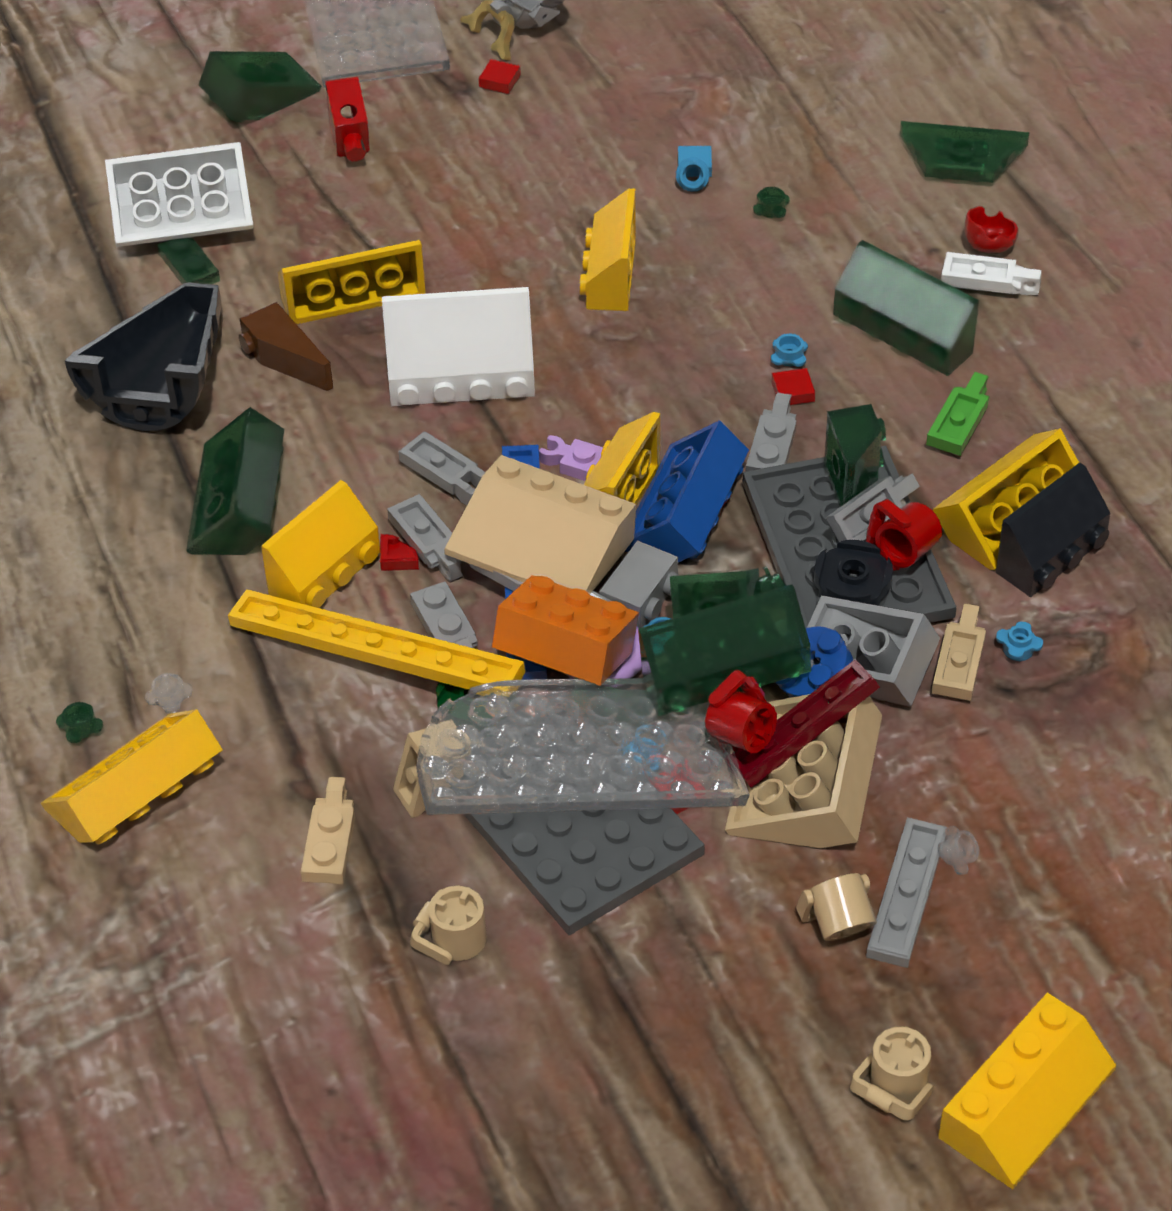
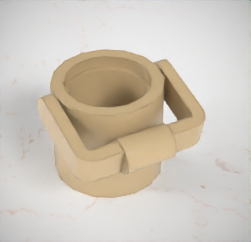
(838, 906)
(455, 924)
(897, 1073)

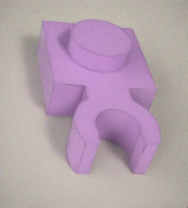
(573, 459)

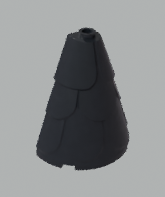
(154, 362)

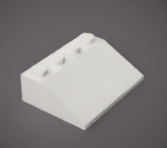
(178, 194)
(459, 346)

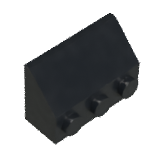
(1052, 532)

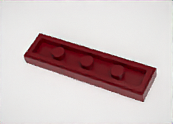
(808, 720)

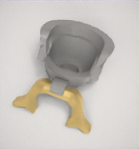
(510, 14)

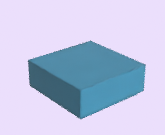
(701, 152)

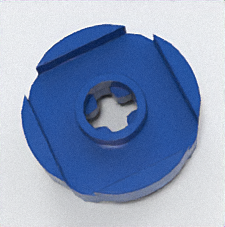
(833, 654)

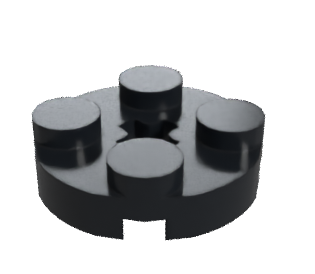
(873, 571)

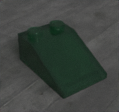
(255, 83)

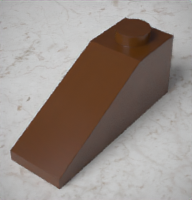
(284, 347)

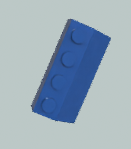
(689, 491)

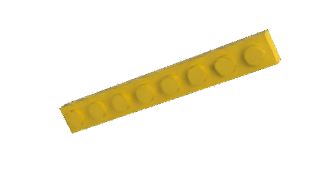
(371, 642)

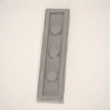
(906, 893)

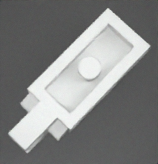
(989, 274)

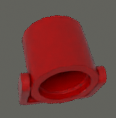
(905, 534)
(741, 717)

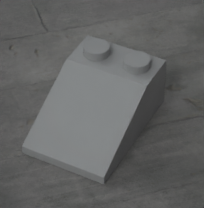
(886, 641)

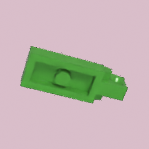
(960, 416)

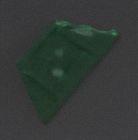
(962, 151)

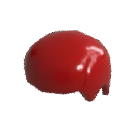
(989, 233)

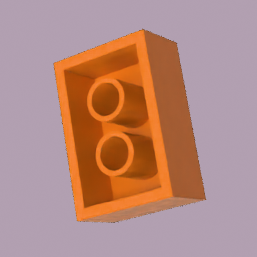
(565, 629)

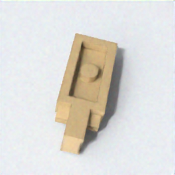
(960, 656)
(329, 836)

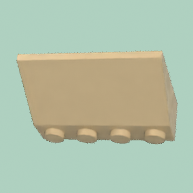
(542, 526)
(819, 790)

